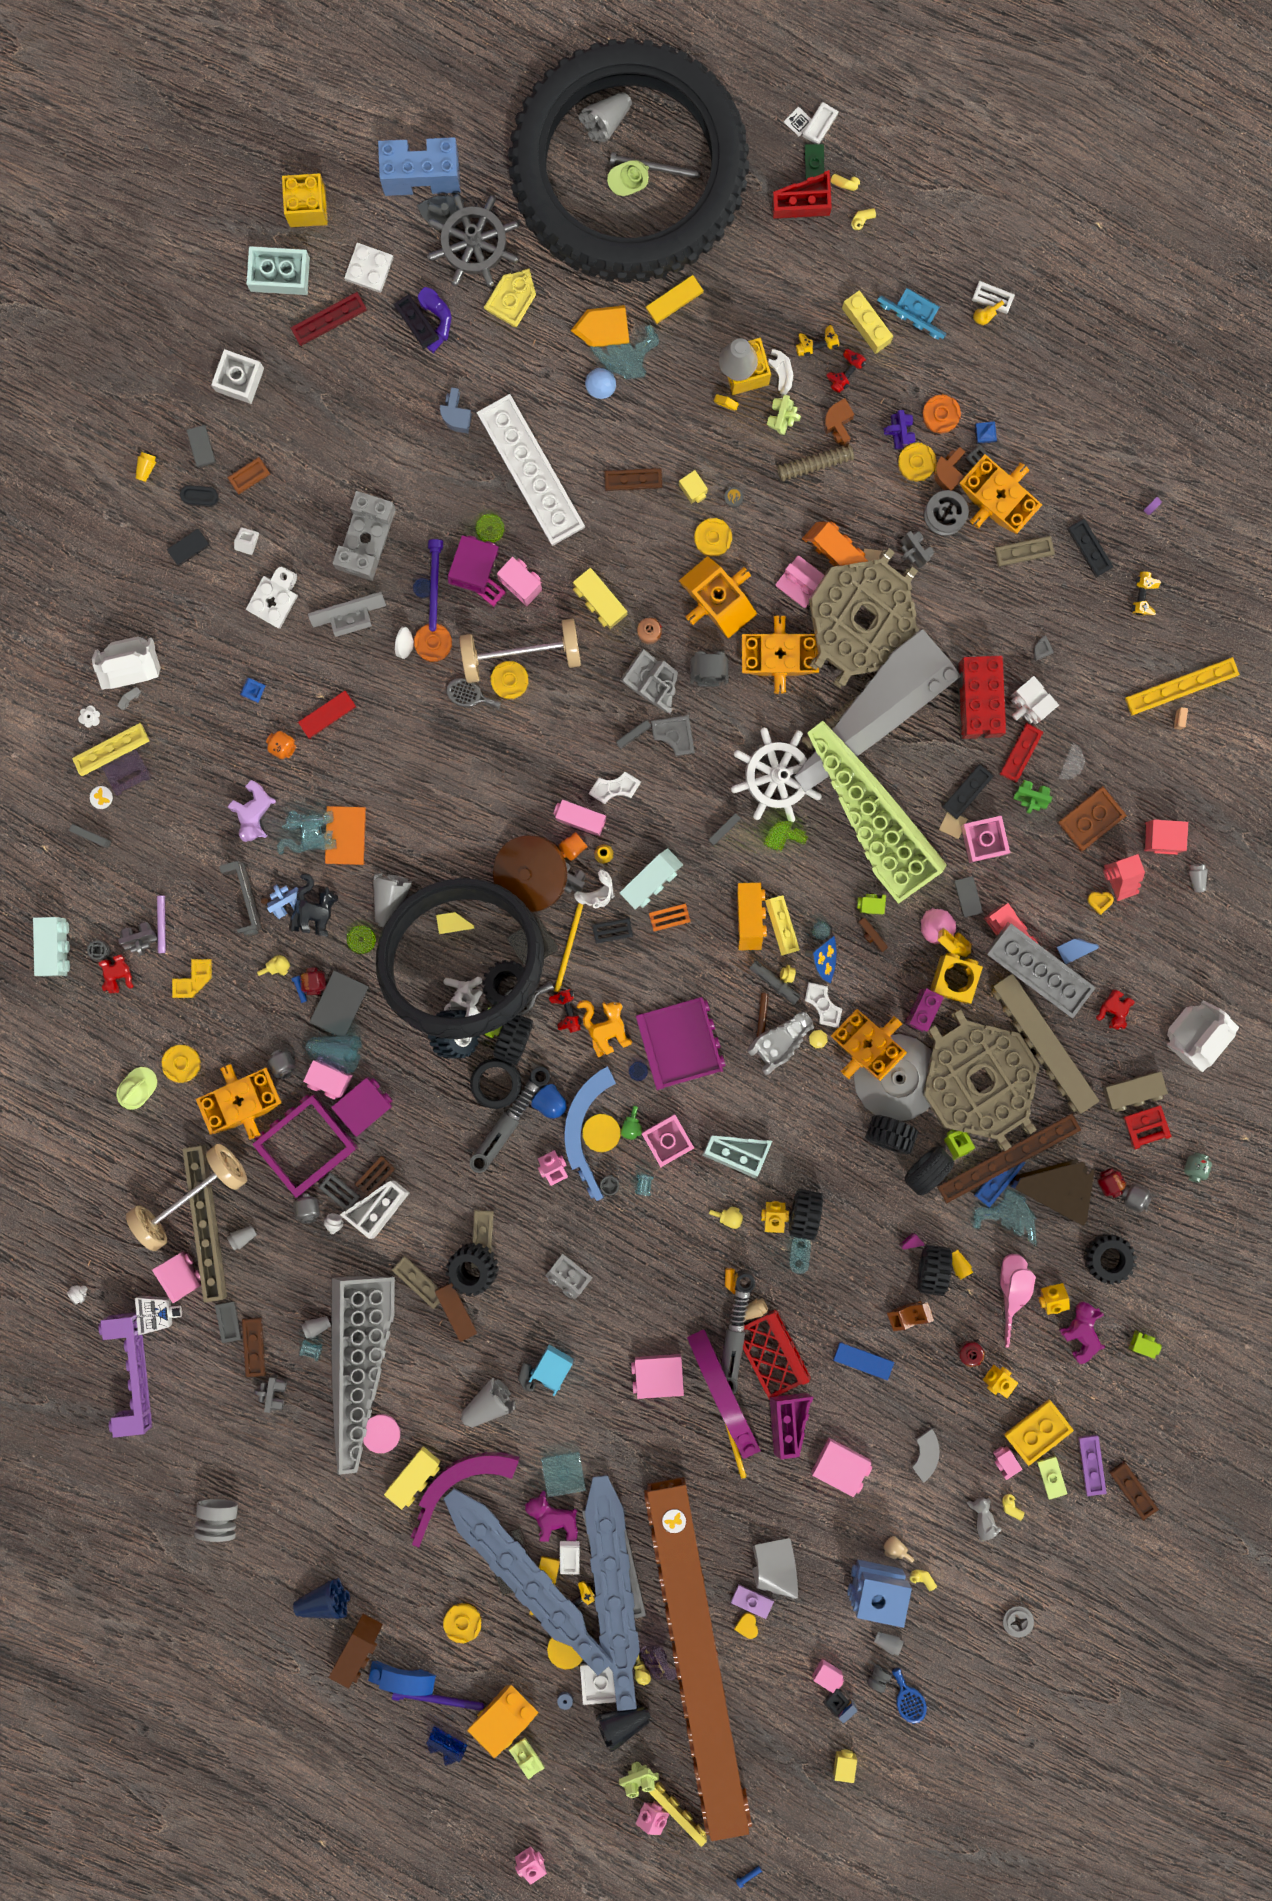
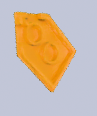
(603, 326)

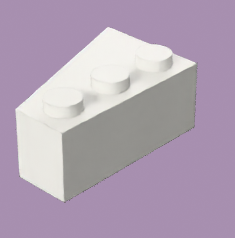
(376, 1209)

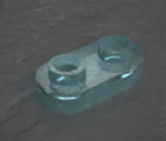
(800, 1254)

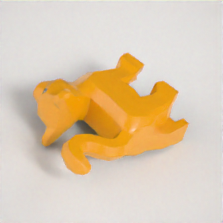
(605, 1030)

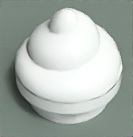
(333, 1223)
(77, 1294)

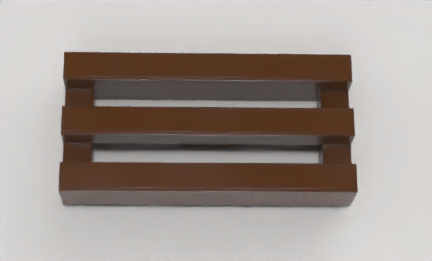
(386, 1164)

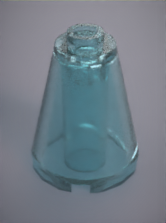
(336, 1051)

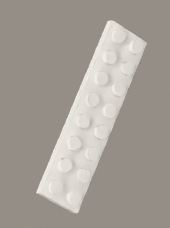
(530, 470)

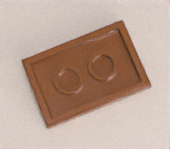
(1092, 818)

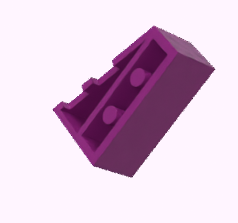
(788, 1423)

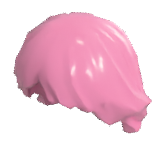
(934, 921)

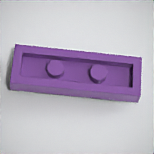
(1092, 1465)

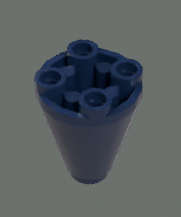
(325, 1602)

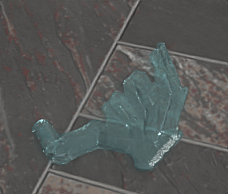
(627, 360)
(1013, 1214)

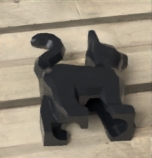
(308, 911)

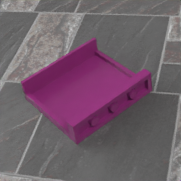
(680, 1043)

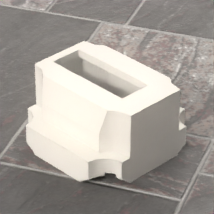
(126, 663)
(1201, 1034)

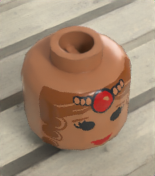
(652, 636)

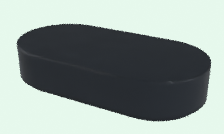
(199, 496)

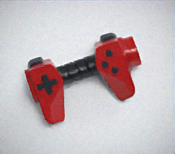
(840, 380)
(571, 1021)

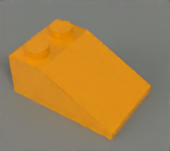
(502, 1720)

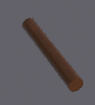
(762, 1013)

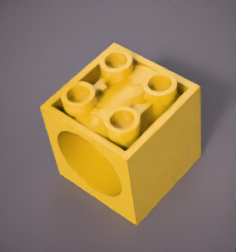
(304, 200)
(761, 375)
(965, 993)

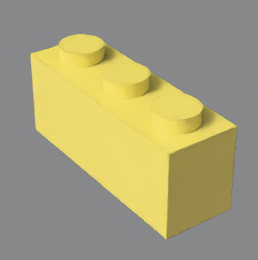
(867, 322)
(599, 599)
(413, 1478)

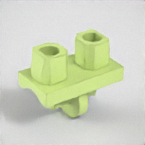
(786, 415)
(526, 1758)
(638, 1777)

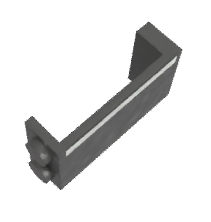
(239, 868)

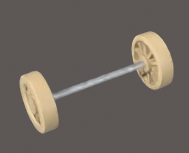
(471, 658)
(148, 1227)

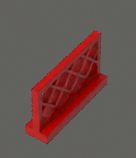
(789, 1351)

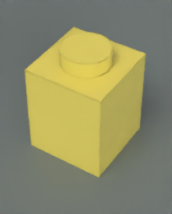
(693, 487)
(845, 1766)

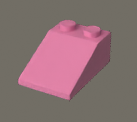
(178, 1276)

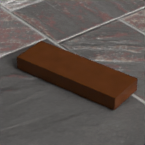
(633, 479)
(455, 1312)
(253, 1347)
(1133, 1490)

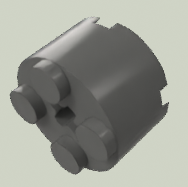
(709, 669)

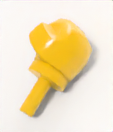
(984, 316)

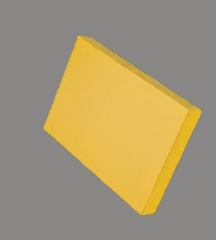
(1038, 1432)

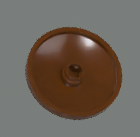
(531, 871)

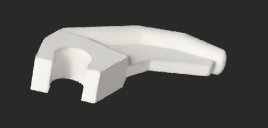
(784, 370)

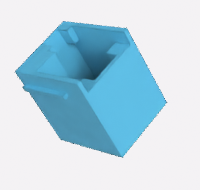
(552, 1368)

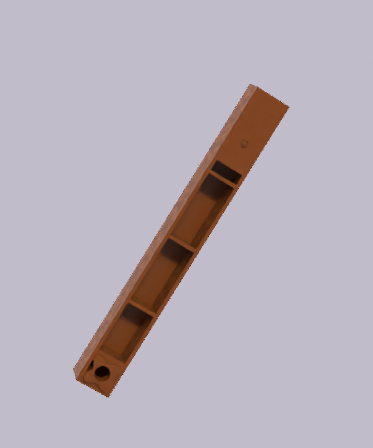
(697, 1664)

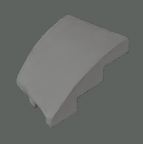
(652, 680)
(776, 1568)

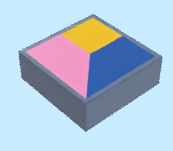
(848, 1712)

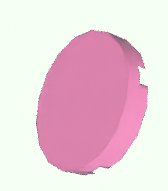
(381, 1433)

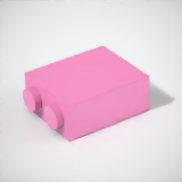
(580, 817)
(658, 1376)
(841, 1467)

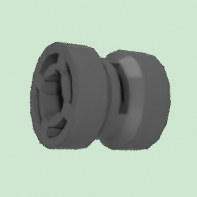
(102, 950)
(607, 1186)
(879, 1678)

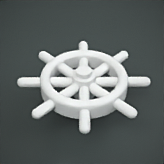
(777, 775)

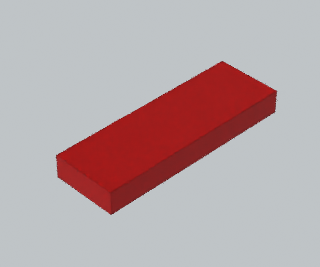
(327, 714)
(1021, 753)

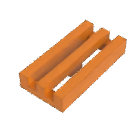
(685, 913)

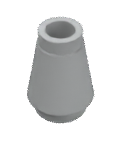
(1198, 877)
(241, 1237)
(315, 1326)
(889, 1643)

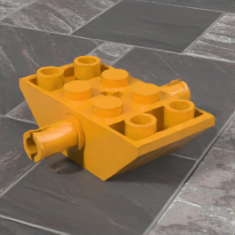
(1014, 506)
(731, 610)
(760, 656)
(869, 1045)
(221, 1106)

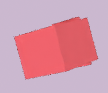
(1166, 836)

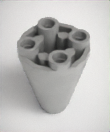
(605, 116)

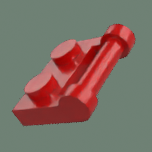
(1144, 1121)

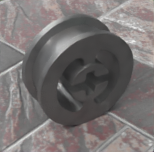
(957, 520)

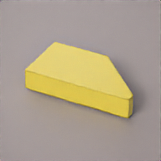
(452, 923)

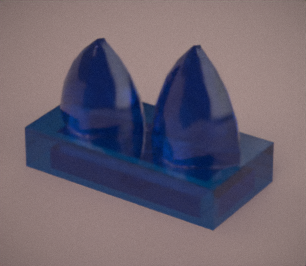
(452, 1748)

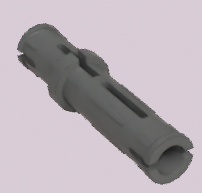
(777, 984)

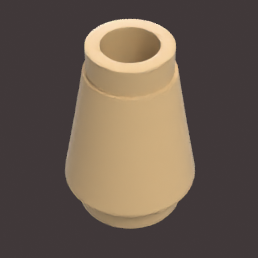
(756, 1309)

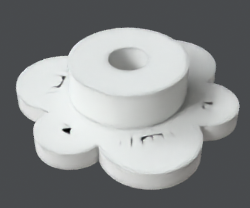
(94, 716)

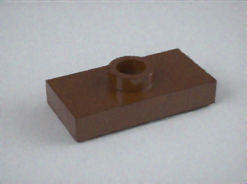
(871, 935)

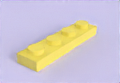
(110, 749)
(684, 1818)

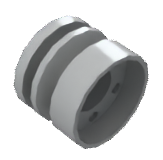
(215, 1522)

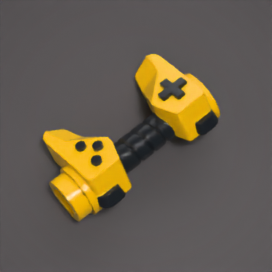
(807, 346)
(1144, 582)
(587, 1594)

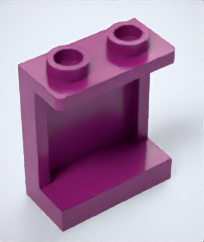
(473, 564)
(924, 1010)
(362, 1106)

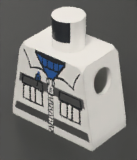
(155, 1313)

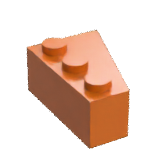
(834, 544)

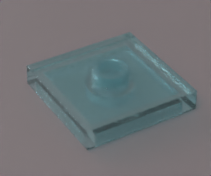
(563, 1474)

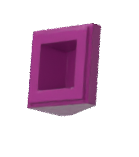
(911, 1242)

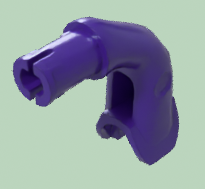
(431, 301)

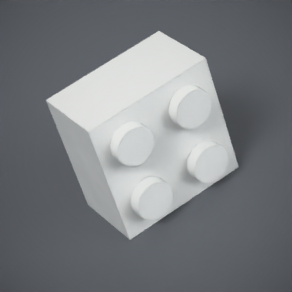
(237, 376)

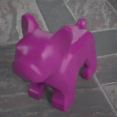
(1083, 1330)
(551, 1518)

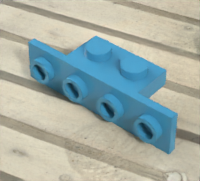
(916, 309)

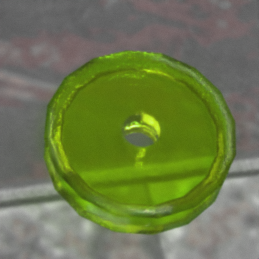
(486, 521)
(361, 947)

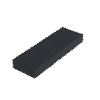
(416, 321)
(1090, 547)
(967, 791)

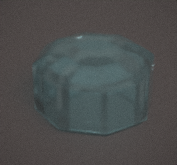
(821, 930)

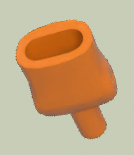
(572, 846)

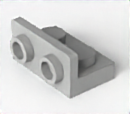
(568, 1277)

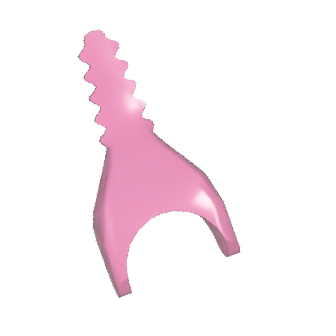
(1017, 1288)

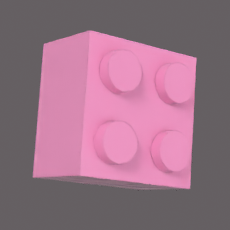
(520, 581)
(985, 839)
(327, 1079)
(667, 1140)

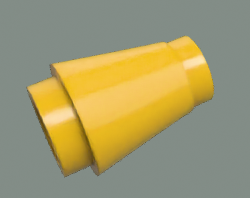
(145, 464)
(603, 859)
(960, 1265)

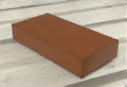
(248, 475)

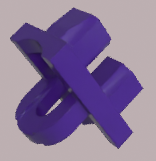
(899, 431)

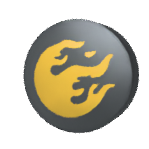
(733, 497)

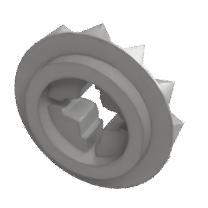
(1026, 1624)

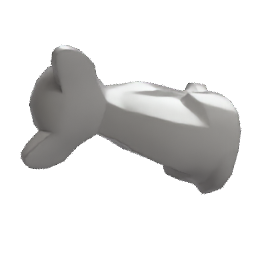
(985, 1523)

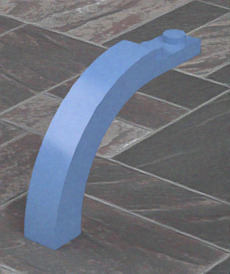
(589, 1091)

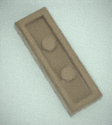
(1024, 551)
(482, 1229)
(417, 1281)

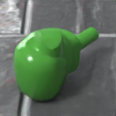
(630, 1127)

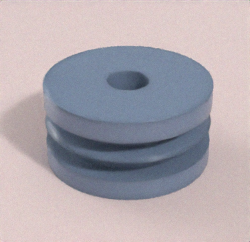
(569, 1700)

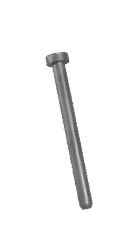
(657, 166)

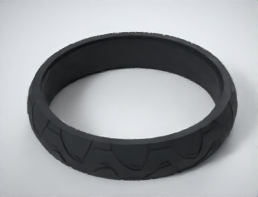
(436, 895)

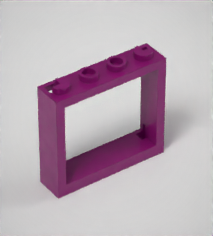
(291, 1114)

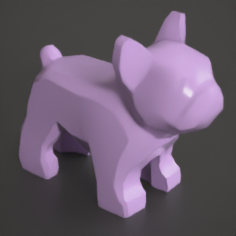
(251, 812)

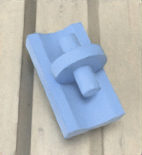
(277, 905)

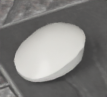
(404, 643)

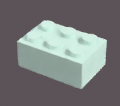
(278, 270)
(51, 946)

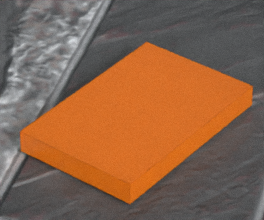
(349, 835)

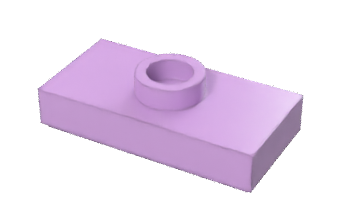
(752, 1601)

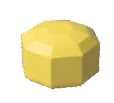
(818, 1039)

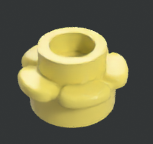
(788, 974)

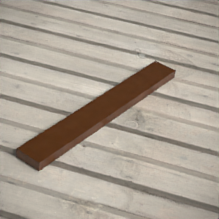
(1008, 1159)

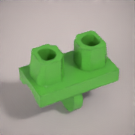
(1033, 799)

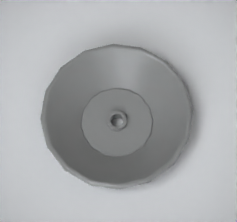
(897, 1099)

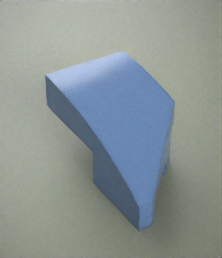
(1075, 949)

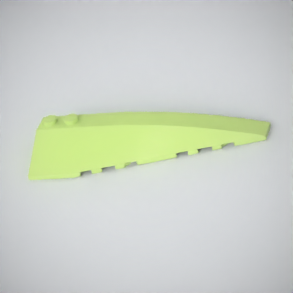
(890, 839)

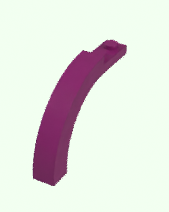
(723, 1394)
(475, 1464)

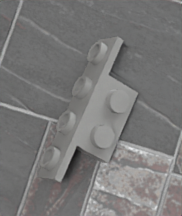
(348, 615)

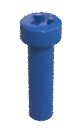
(296, 980)
(740, 1881)

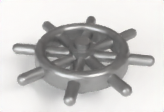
(473, 240)

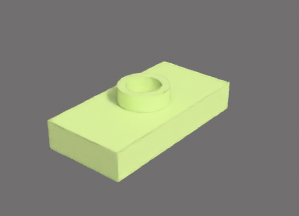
(1052, 1477)

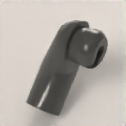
(524, 1377)

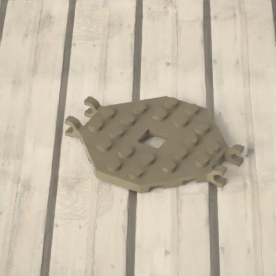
(838, 600)
(1007, 1063)

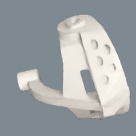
(604, 893)

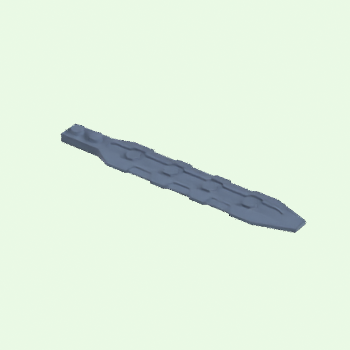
(524, 1577)
(612, 1586)

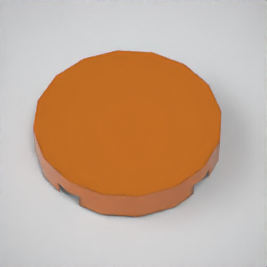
(941, 414)
(433, 645)

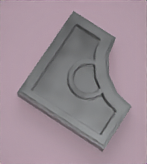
(676, 733)

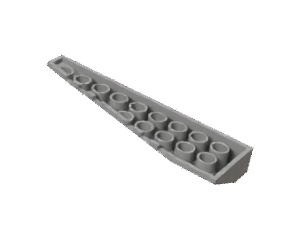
(899, 689)
(359, 1336)

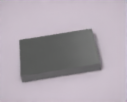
(339, 1004)

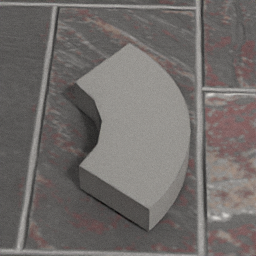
(928, 1455)

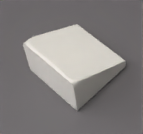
(246, 541)

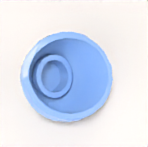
(600, 383)

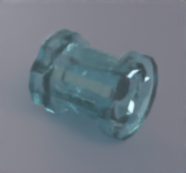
(644, 1184)
(311, 1350)

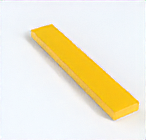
(1182, 686)

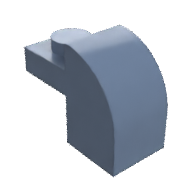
(454, 417)

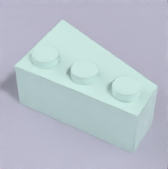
(651, 879)
(738, 1153)

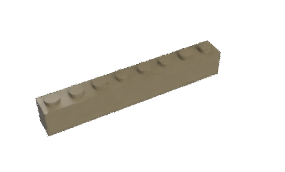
(1044, 1043)
(205, 1225)

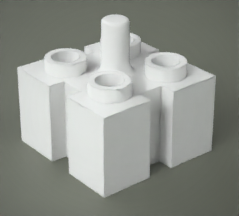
(1032, 702)

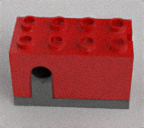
(981, 697)

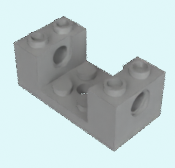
(369, 517)

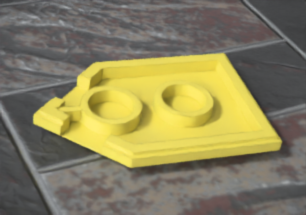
(512, 297)

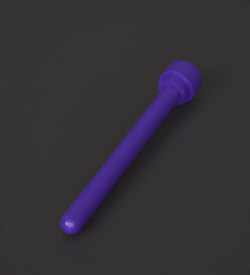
(435, 547)
(443, 1700)

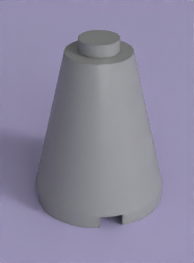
(738, 360)
(388, 895)
(488, 1404)

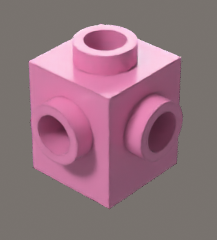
(550, 1164)
(652, 1818)
(530, 1865)

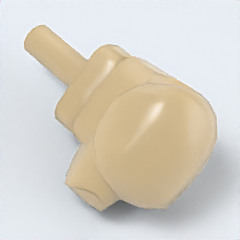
(896, 1549)

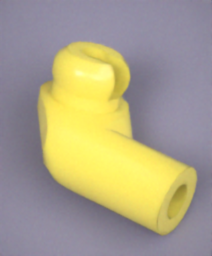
(1010, 1509)

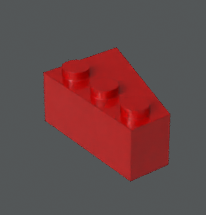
(804, 199)

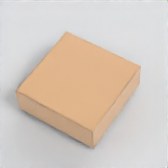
(1180, 718)

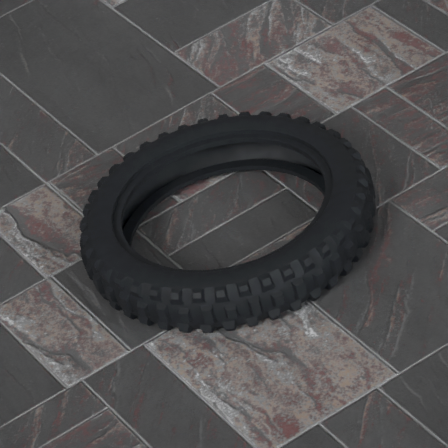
(628, 65)

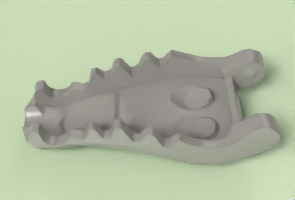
(779, 1043)

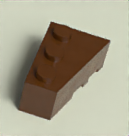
(356, 1651)

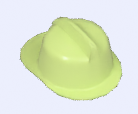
(628, 177)
(136, 1088)

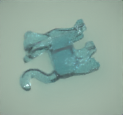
(311, 832)

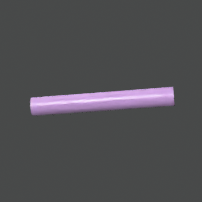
(161, 924)

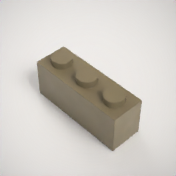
(1135, 1091)

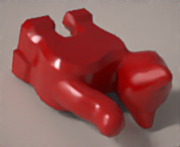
(113, 972)
(1116, 1007)

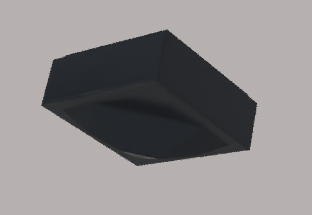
(836, 1702)

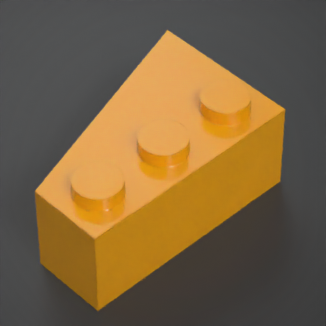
(750, 916)

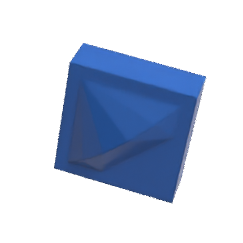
(985, 432)
(252, 690)

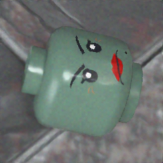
(1197, 1167)

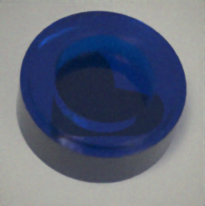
(422, 588)
(638, 1071)

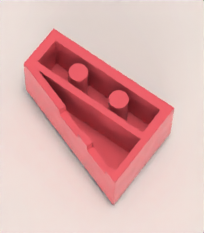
(1125, 876)
(1002, 915)

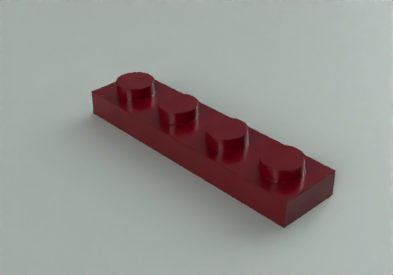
(328, 319)

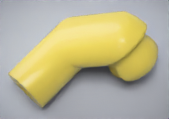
(842, 182)
(861, 216)
(923, 1576)

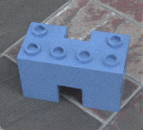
(405, 169)
(879, 1593)

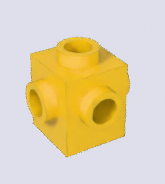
(774, 1217)
(1054, 1299)
(1000, 1381)

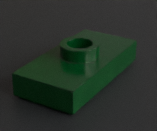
(814, 160)

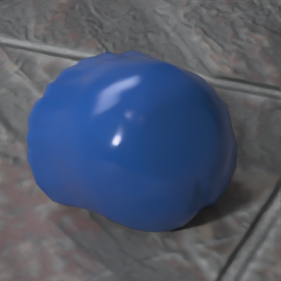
(549, 1102)

